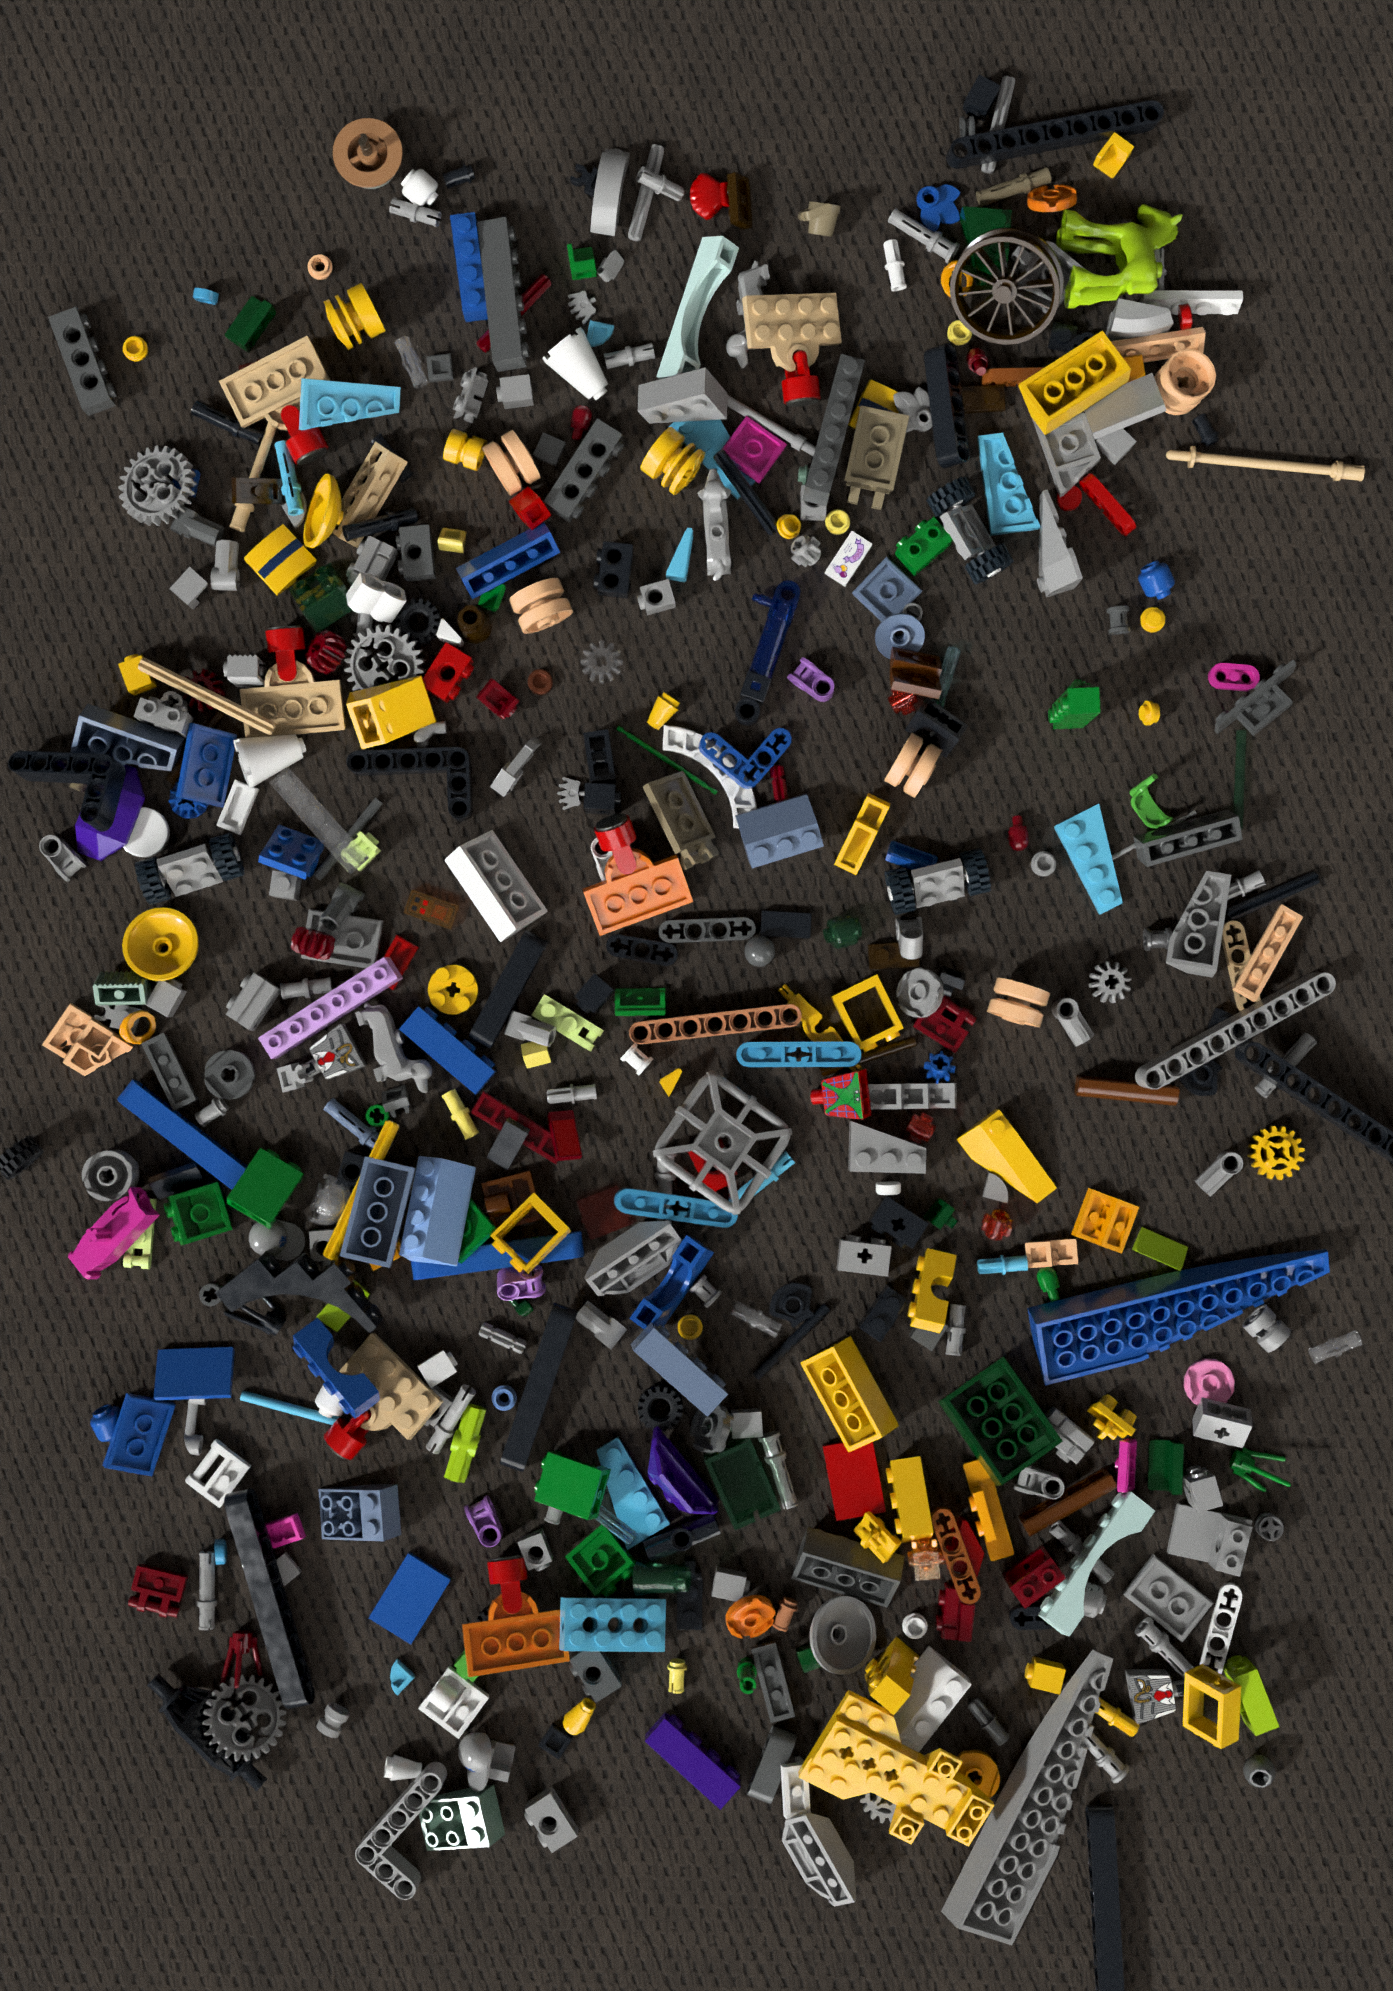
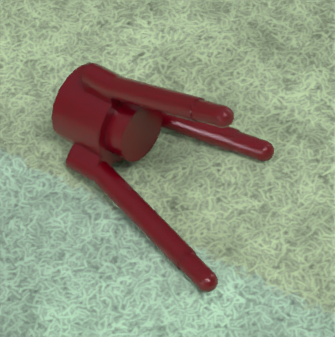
(240, 1644)

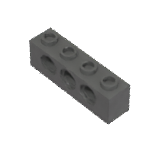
(65, 326)
(598, 436)
(1188, 837)

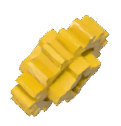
(1283, 1145)

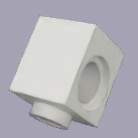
(438, 1368)

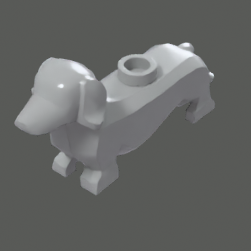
(749, 284)
(716, 525)
(388, 1049)

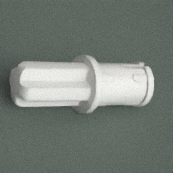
(894, 265)

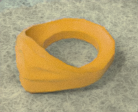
(947, 272)
(128, 1022)

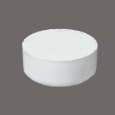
(888, 1188)

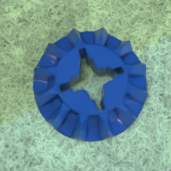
(185, 810)

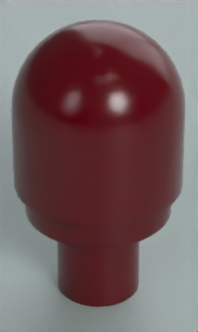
(977, 361)
(580, 421)
(1018, 834)

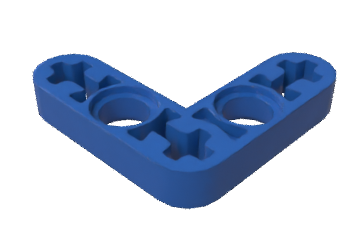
(742, 764)

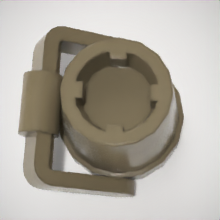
(821, 218)

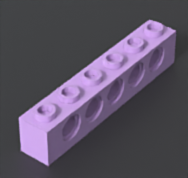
(330, 1008)

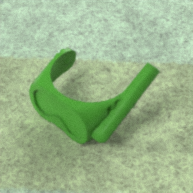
(1146, 807)

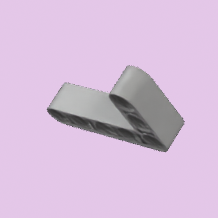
(395, 1824)

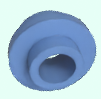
(504, 1405)

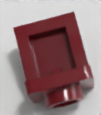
(497, 699)

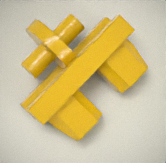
(1110, 1423)
(877, 1537)

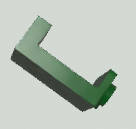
(265, 1187)
(571, 1485)

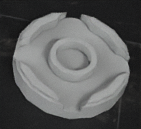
(919, 993)

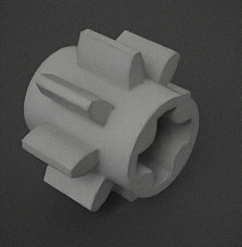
(805, 550)

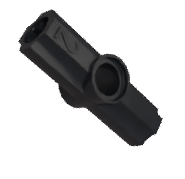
(666, 1544)

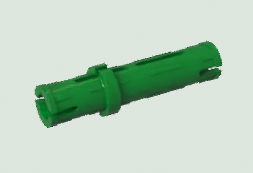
(747, 1675)

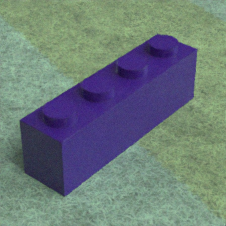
(693, 1760)

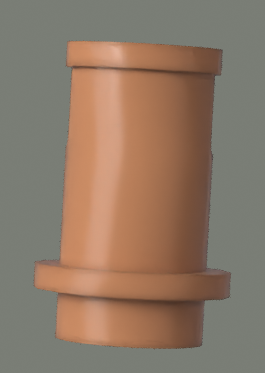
(785, 1613)

